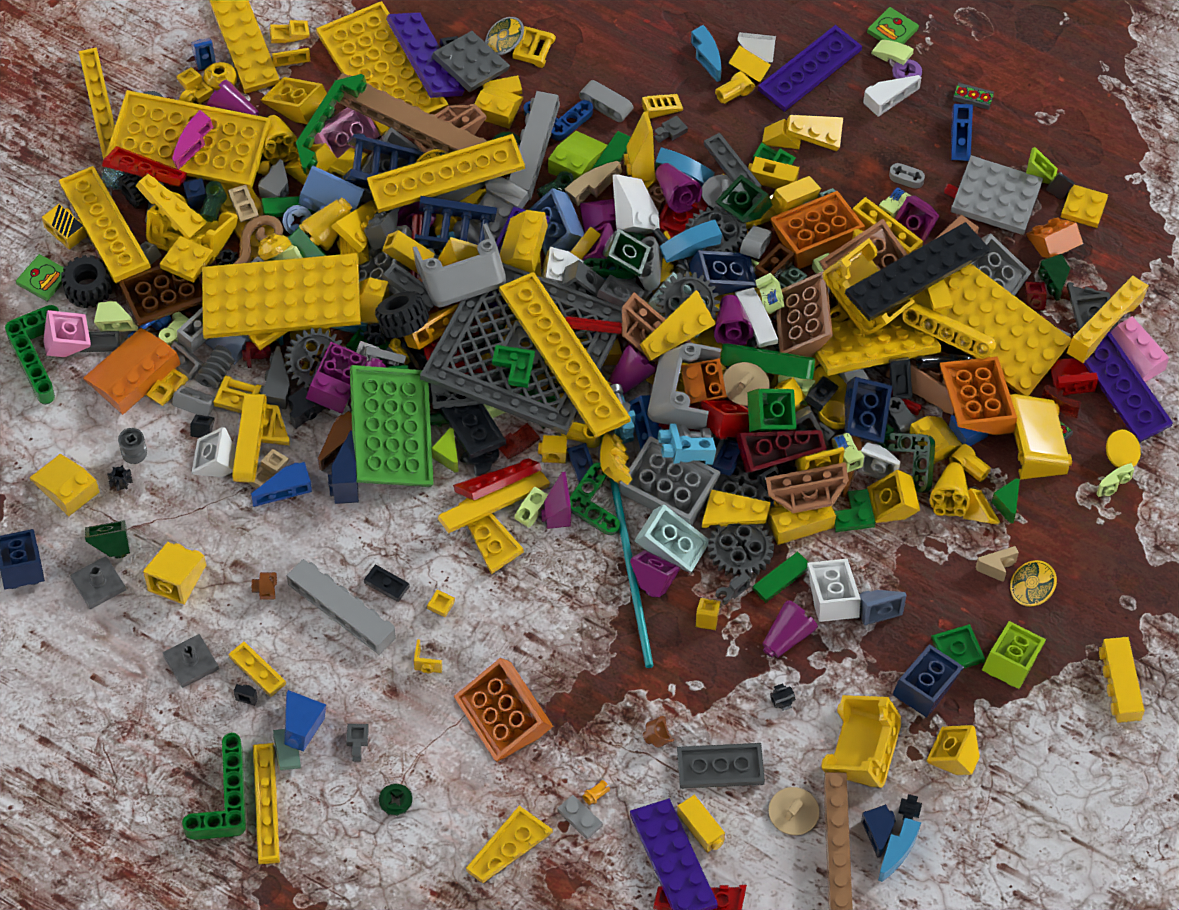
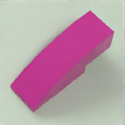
(192, 138)

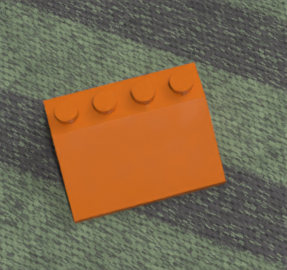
(816, 227)
(132, 369)
(979, 395)
(503, 710)

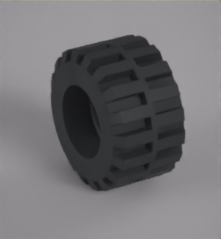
(83, 269)
(402, 314)

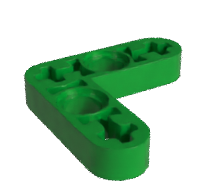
(585, 499)

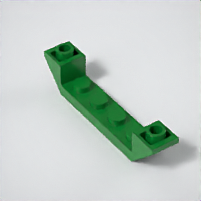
(352, 85)

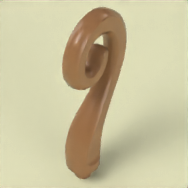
(245, 247)

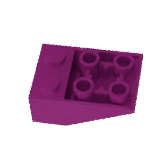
(332, 380)

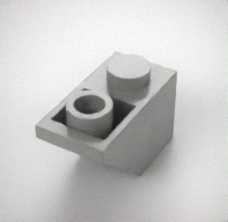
(275, 182)

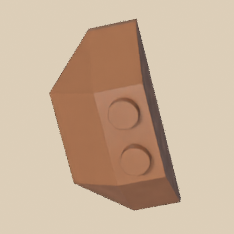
(461, 116)
(640, 321)
(808, 488)

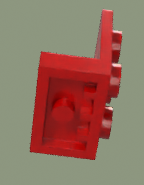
(1073, 377)

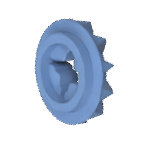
(298, 211)

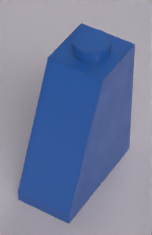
(302, 719)

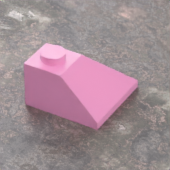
(65, 333)

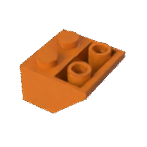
(1055, 237)
(703, 381)

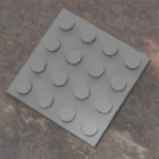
(997, 195)

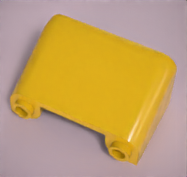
(212, 236)
(851, 270)
(1039, 438)
(865, 740)

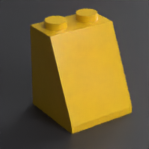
(174, 572)

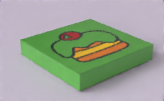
(893, 27)
(41, 277)

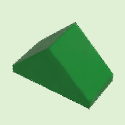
(1006, 500)

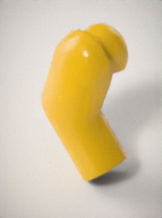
(395, 345)

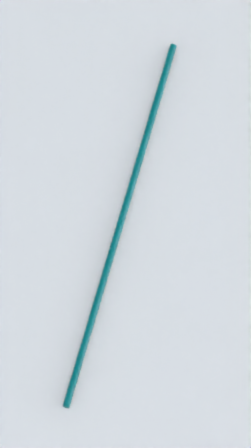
(631, 575)

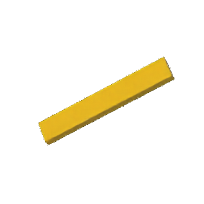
(492, 502)
(266, 803)

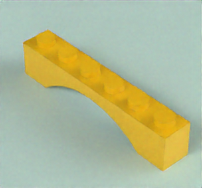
(1092, 333)

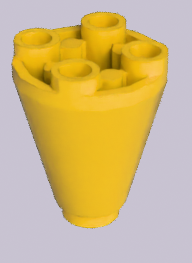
(280, 142)
(320, 223)
(951, 492)

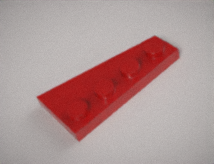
(136, 164)
(495, 480)
(727, 898)

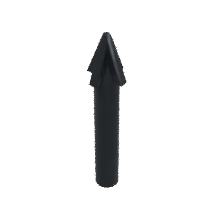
(682, 263)

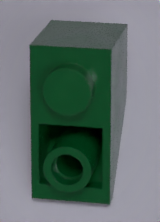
(1055, 274)

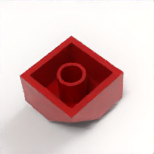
(726, 418)

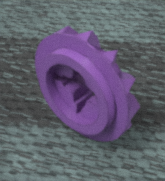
(899, 69)

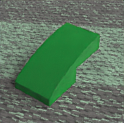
(768, 153)

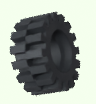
(127, 184)

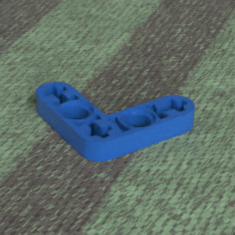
(562, 124)

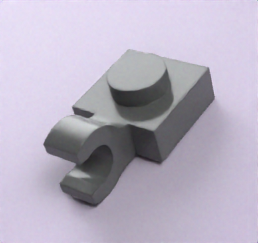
(671, 128)
(736, 587)
(357, 737)

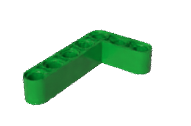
(21, 338)
(231, 794)

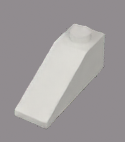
(889, 93)

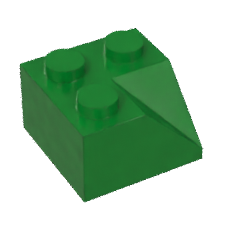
(771, 410)

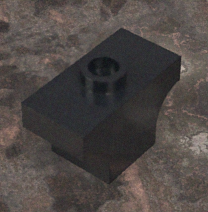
(302, 408)

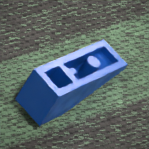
(961, 132)
(643, 425)
(285, 484)

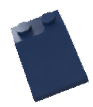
(725, 270)
(867, 409)
(343, 479)
(20, 560)
(927, 680)

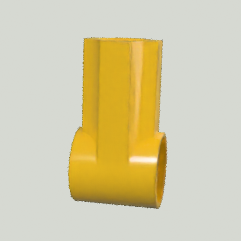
(739, 85)
(581, 433)
(970, 462)

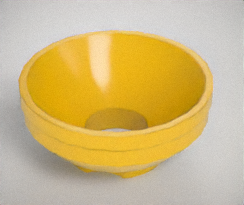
(214, 80)
(272, 246)
(833, 411)

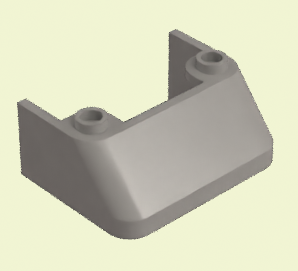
(463, 278)
(666, 403)

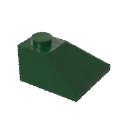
(745, 200)
(627, 251)
(109, 538)

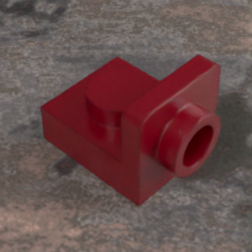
(1035, 295)
(253, 352)

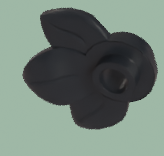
(482, 463)

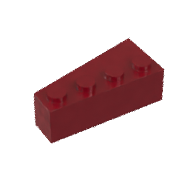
(772, 448)

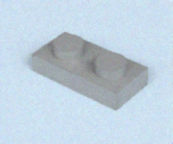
(393, 358)
(579, 817)

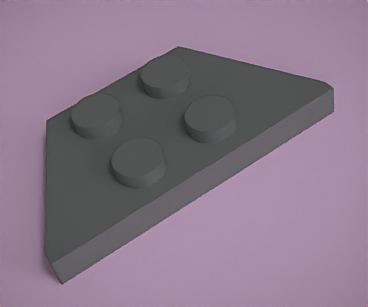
(1086, 303)

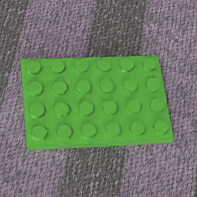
(391, 426)

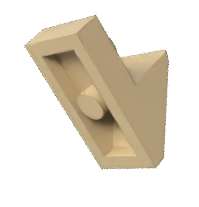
(994, 563)

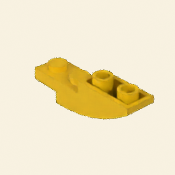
(613, 458)

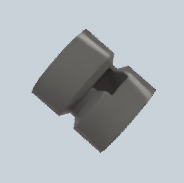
(132, 445)

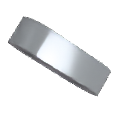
(907, 175)

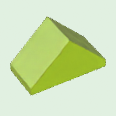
(1041, 166)
(445, 451)

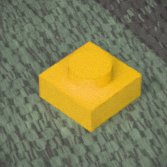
(441, 603)

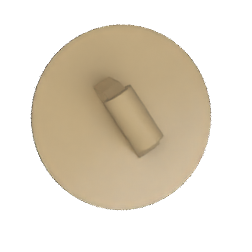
(744, 378)
(793, 811)

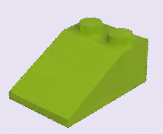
(575, 155)
(1013, 655)

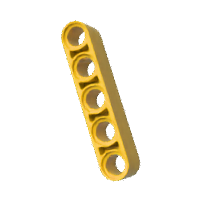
(958, 330)
(249, 438)

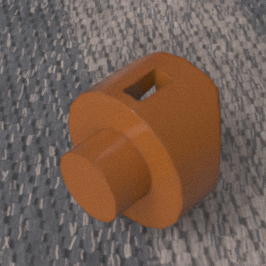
(265, 585)
(657, 732)

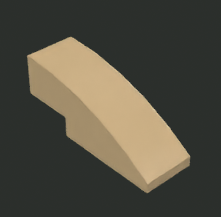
(593, 182)

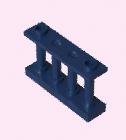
(362, 142)
(448, 209)

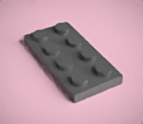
(720, 765)

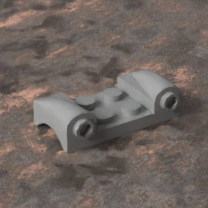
(500, 194)

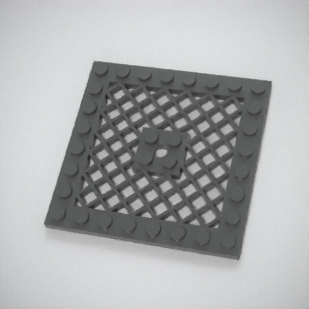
(554, 415)

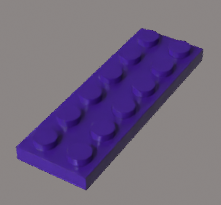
(419, 46)
(809, 68)
(1127, 390)
(673, 857)

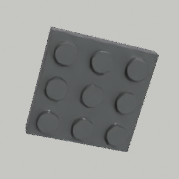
(470, 61)

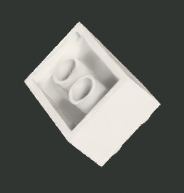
(634, 206)
(555, 264)
(834, 590)

